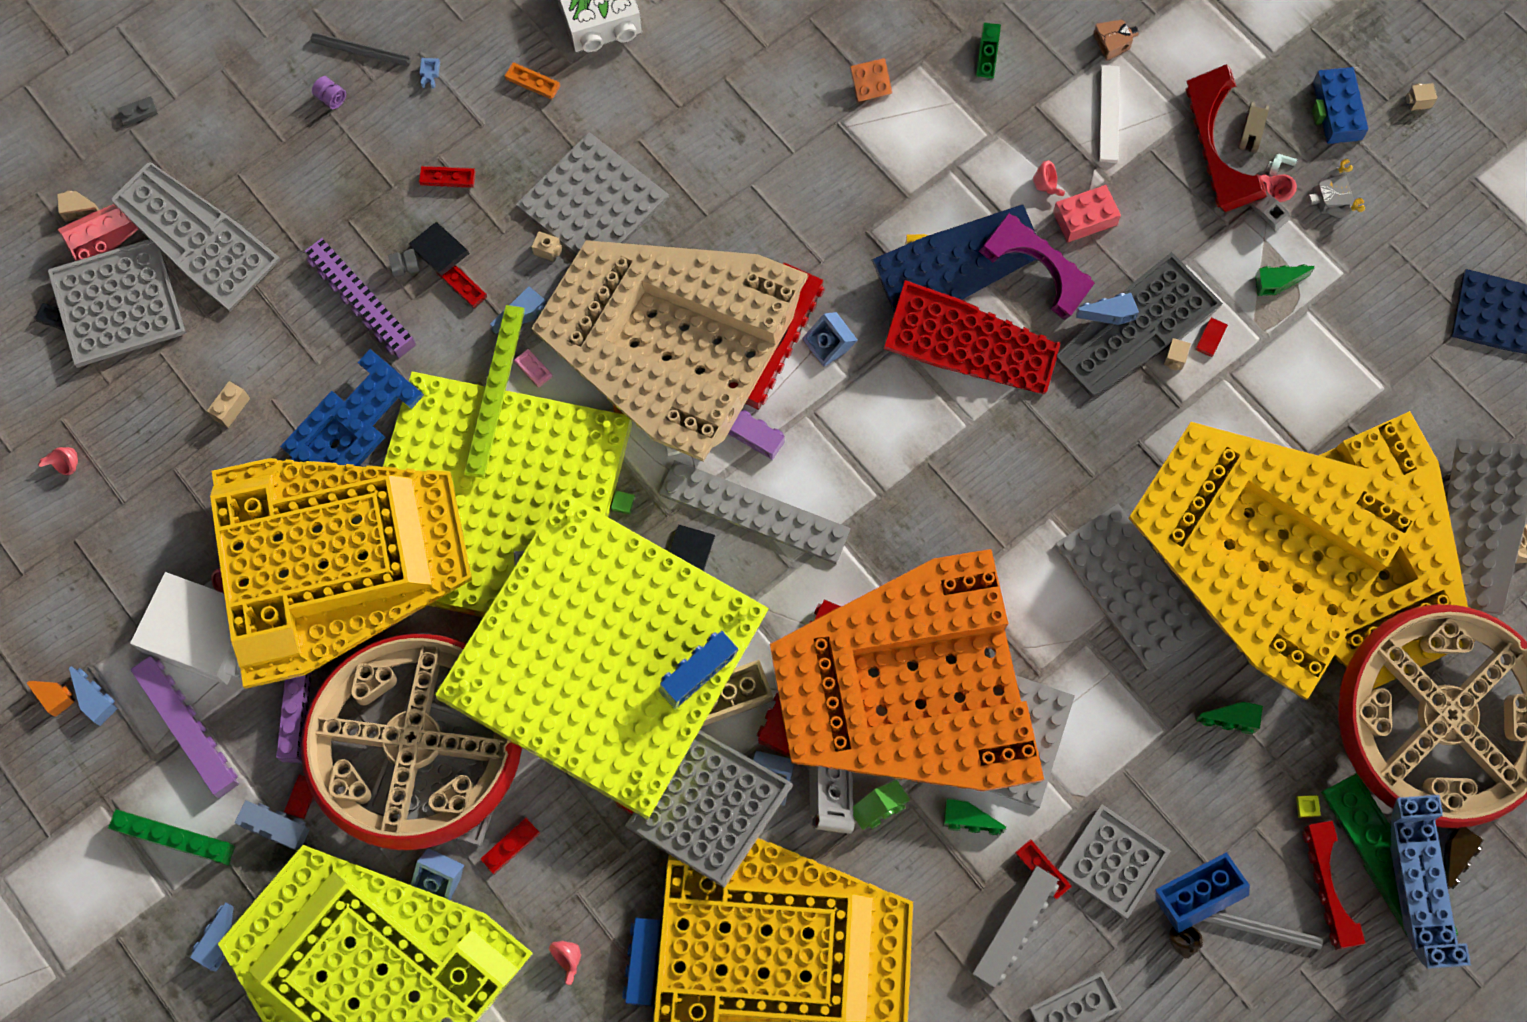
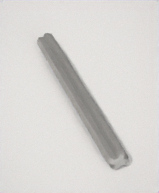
(1266, 930)

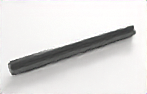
(360, 49)

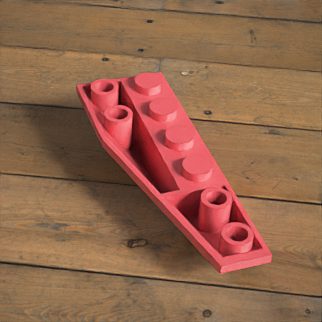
(97, 232)

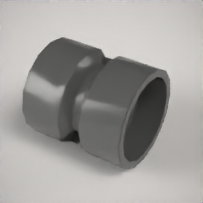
(403, 263)

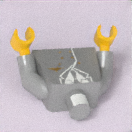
(1334, 193)

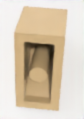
(74, 205)

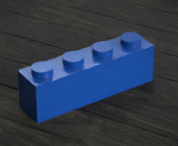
(643, 962)

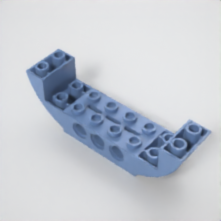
(1423, 883)

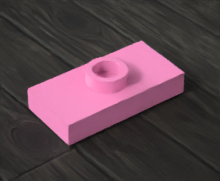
(533, 368)

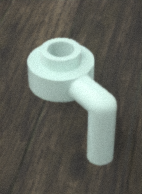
(1273, 166)

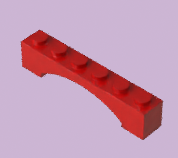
(1343, 929)

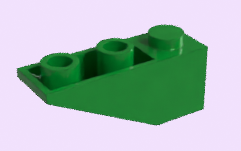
(988, 50)
(1277, 279)
(1238, 716)
(967, 816)

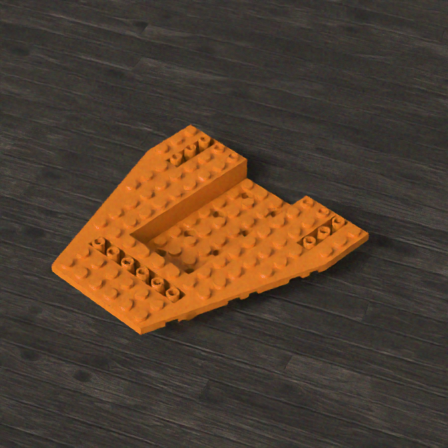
(919, 617)

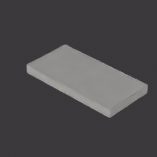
(1083, 1002)

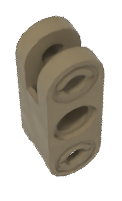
(1254, 127)

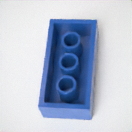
(1343, 105)
(697, 670)
(1202, 892)

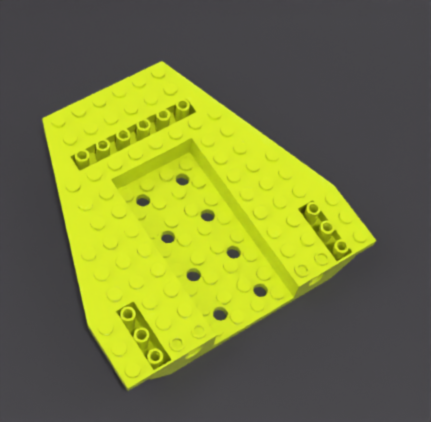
(428, 942)

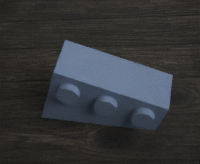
(272, 825)

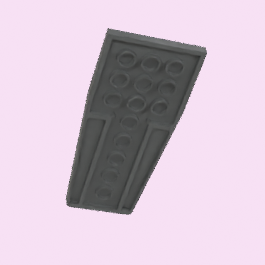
(1169, 307)

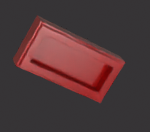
(1211, 337)

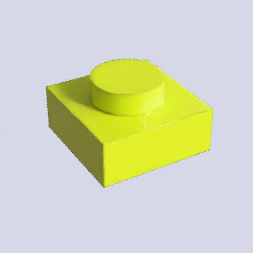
(1308, 806)

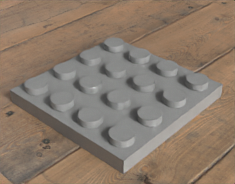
(1114, 861)

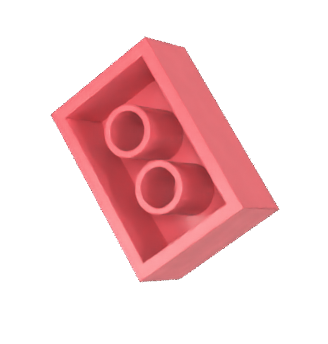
(1086, 213)

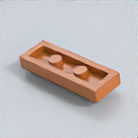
(532, 80)

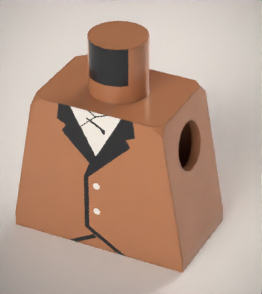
(1114, 37)

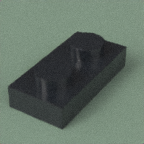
(49, 316)

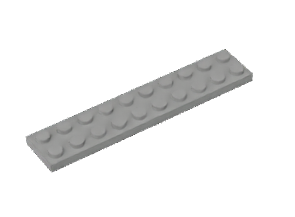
(755, 512)

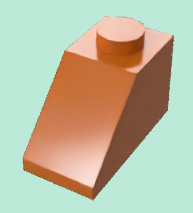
(52, 696)

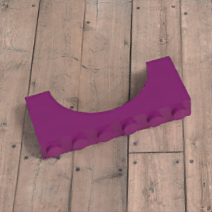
(1069, 281)

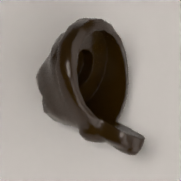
(1186, 942)

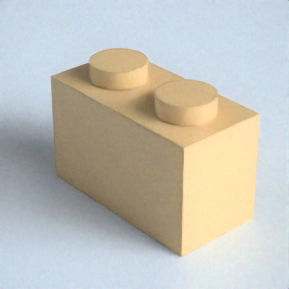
(228, 404)

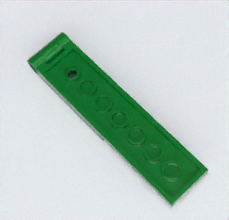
(1369, 835)

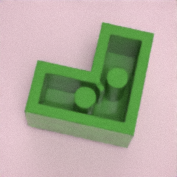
(880, 804)

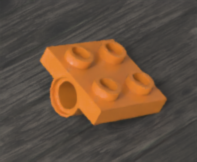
(871, 79)

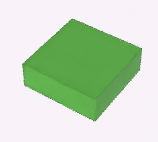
(1319, 112)
(623, 502)

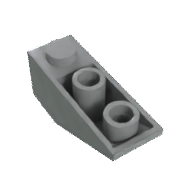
(1271, 211)

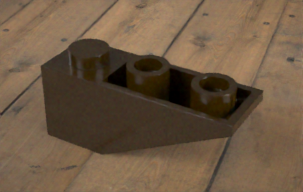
(1458, 852)

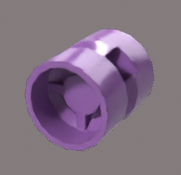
(328, 92)

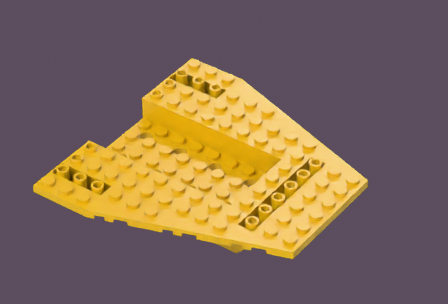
(1323, 507)
(1426, 562)
(315, 613)
(854, 958)

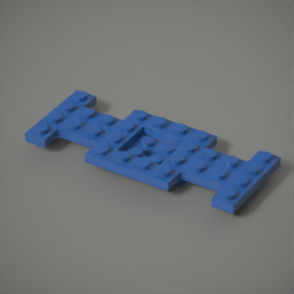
(352, 417)

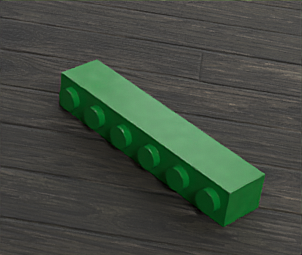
(171, 837)

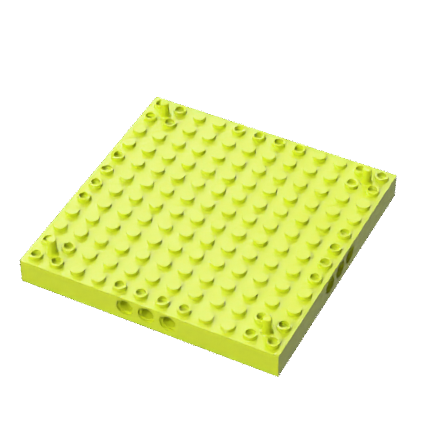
(534, 457)
(581, 648)

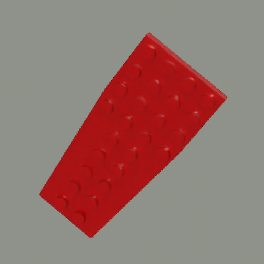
(969, 341)

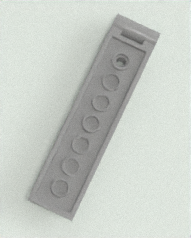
(831, 799)

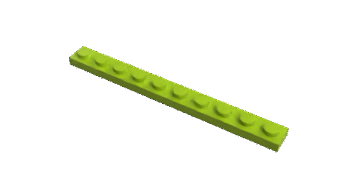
(494, 392)

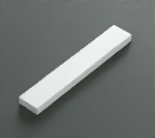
(1109, 114)

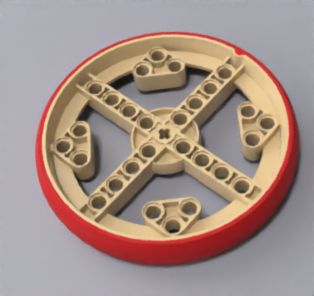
(1358, 731)
(325, 778)

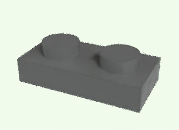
(137, 111)

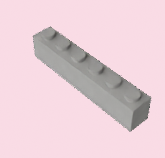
(1015, 927)

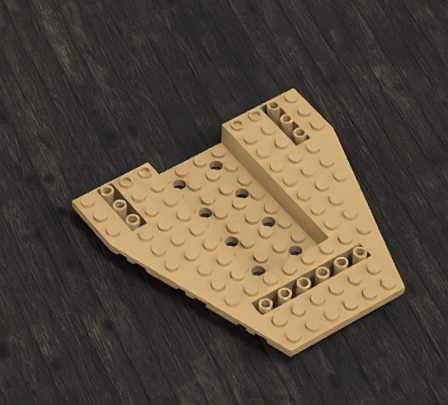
(717, 293)

